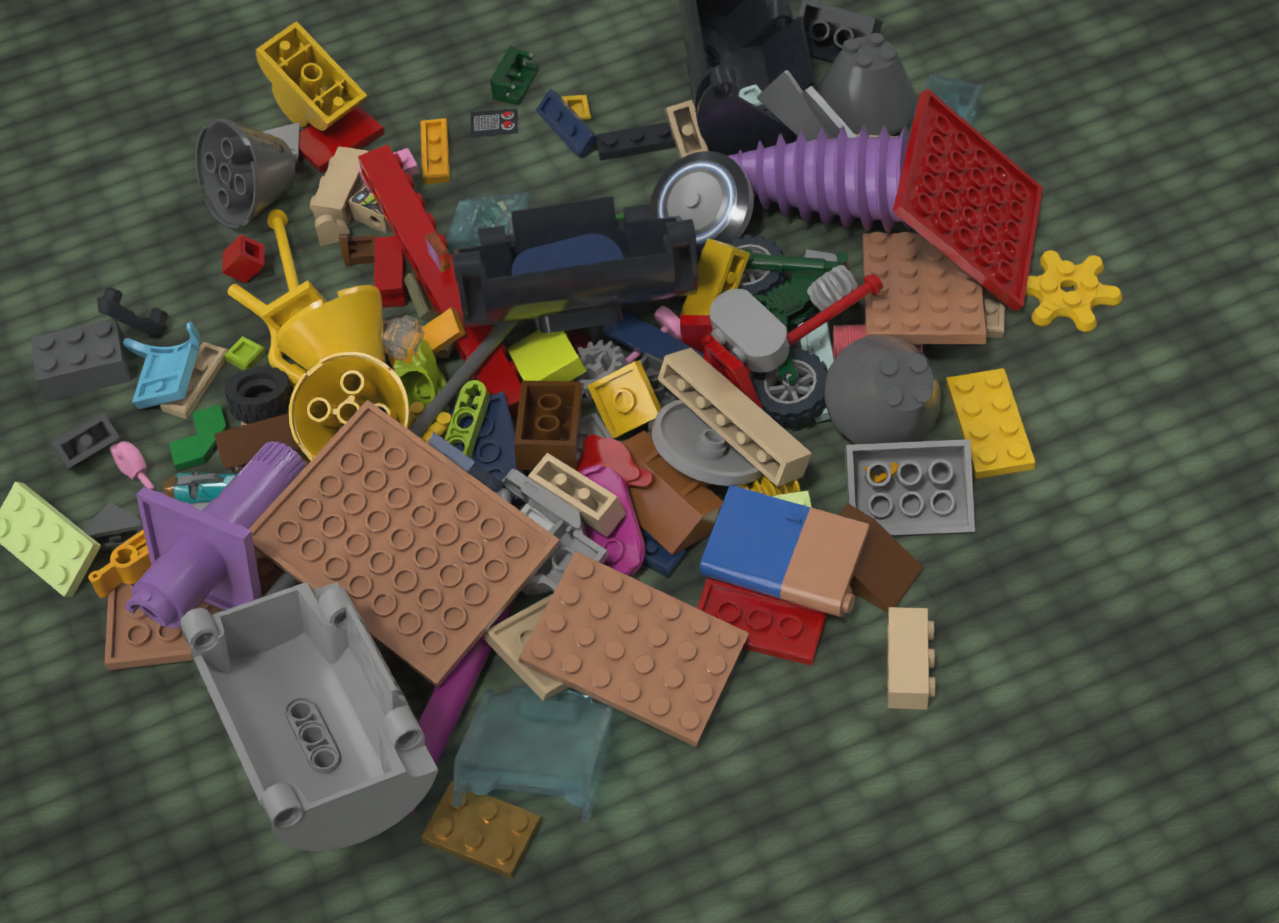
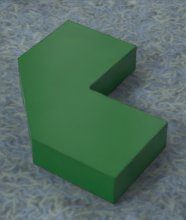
(198, 448)

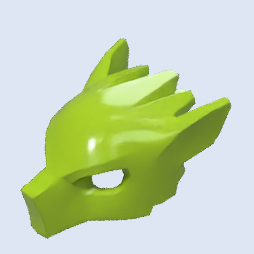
(422, 377)

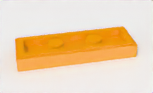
(435, 151)
(439, 333)

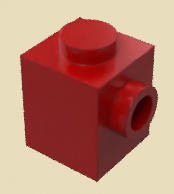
(243, 259)

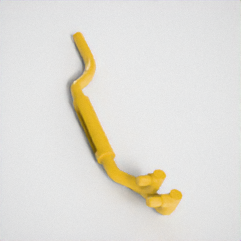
(295, 371)

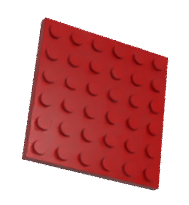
(969, 200)

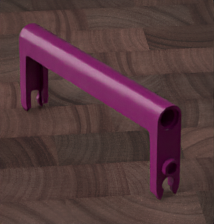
(452, 695)

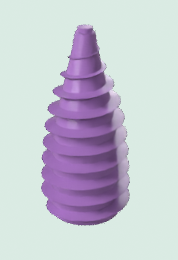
(831, 176)

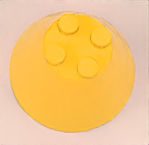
(341, 325)
(334, 393)

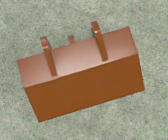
(676, 506)

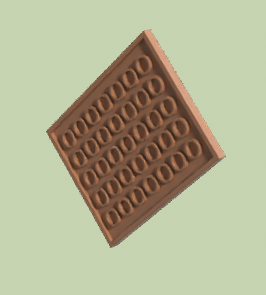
(408, 539)

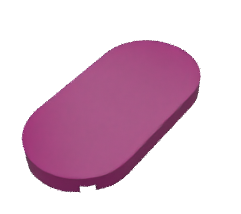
(625, 541)

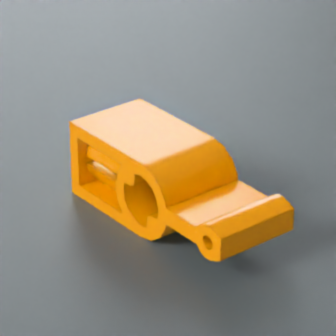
(127, 566)

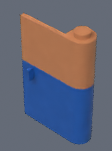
(785, 550)

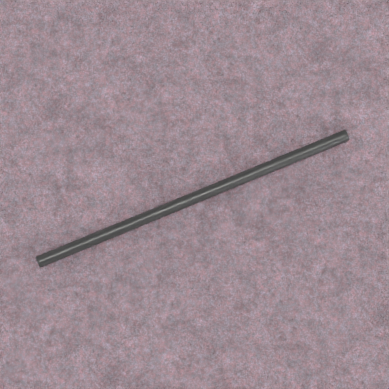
(437, 405)

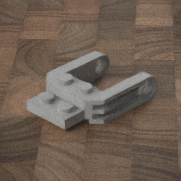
(569, 530)

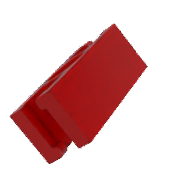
(390, 271)

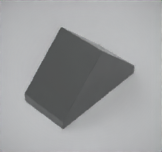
(113, 527)

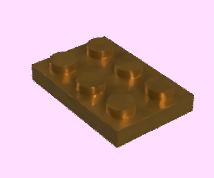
(482, 831)

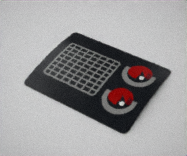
(494, 123)

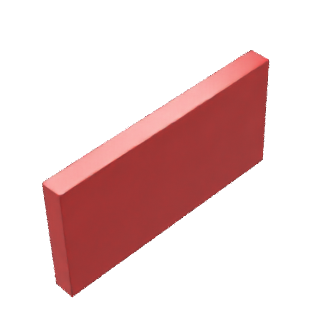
(772, 623)

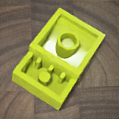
(546, 357)

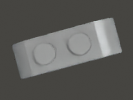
(749, 330)

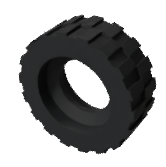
(253, 381)

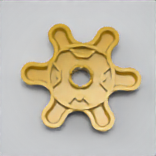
(1071, 304)

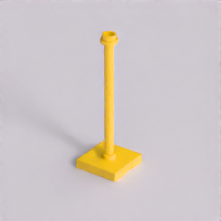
(299, 296)

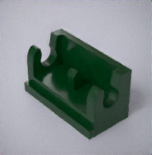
(513, 76)

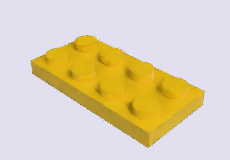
(991, 422)

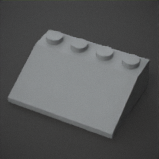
(926, 494)

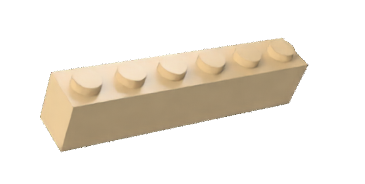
(734, 416)

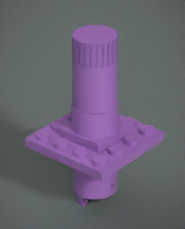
(209, 550)

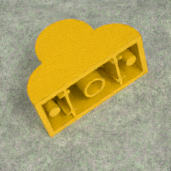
(307, 80)

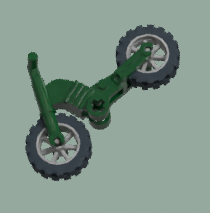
(790, 303)

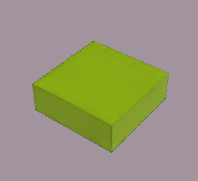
(245, 354)

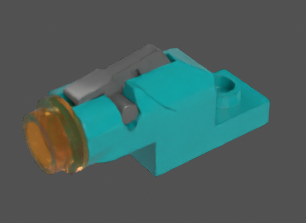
(196, 486)

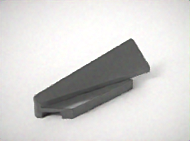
(801, 109)

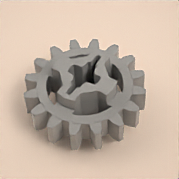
(599, 362)

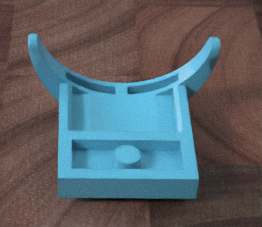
(165, 370)

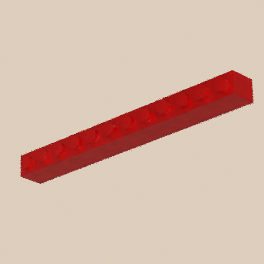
(410, 225)

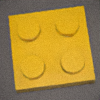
(625, 399)

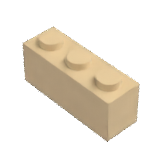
(338, 185)
(596, 504)
(909, 658)

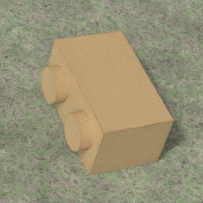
(685, 129)

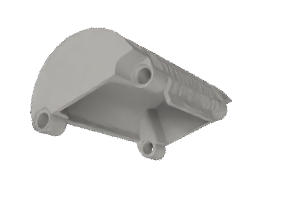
(312, 715)

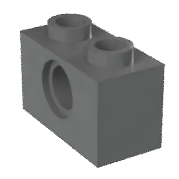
(83, 440)

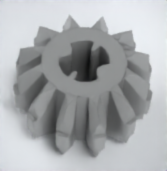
(832, 287)

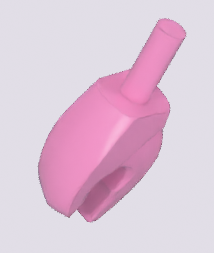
(131, 462)

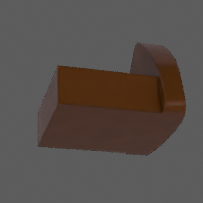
(357, 249)

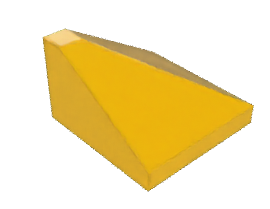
(580, 105)

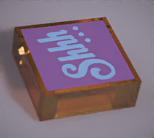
(437, 251)

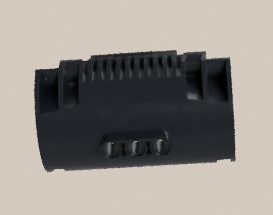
(734, 48)
(655, 266)

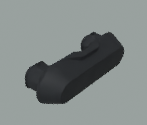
(110, 306)

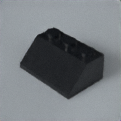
(830, 27)

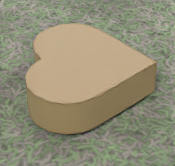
(329, 229)

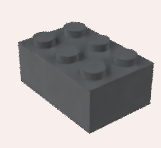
(80, 359)

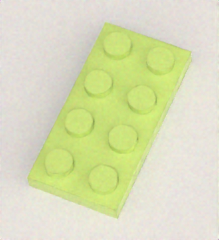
(45, 539)

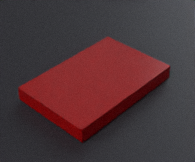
(351, 131)

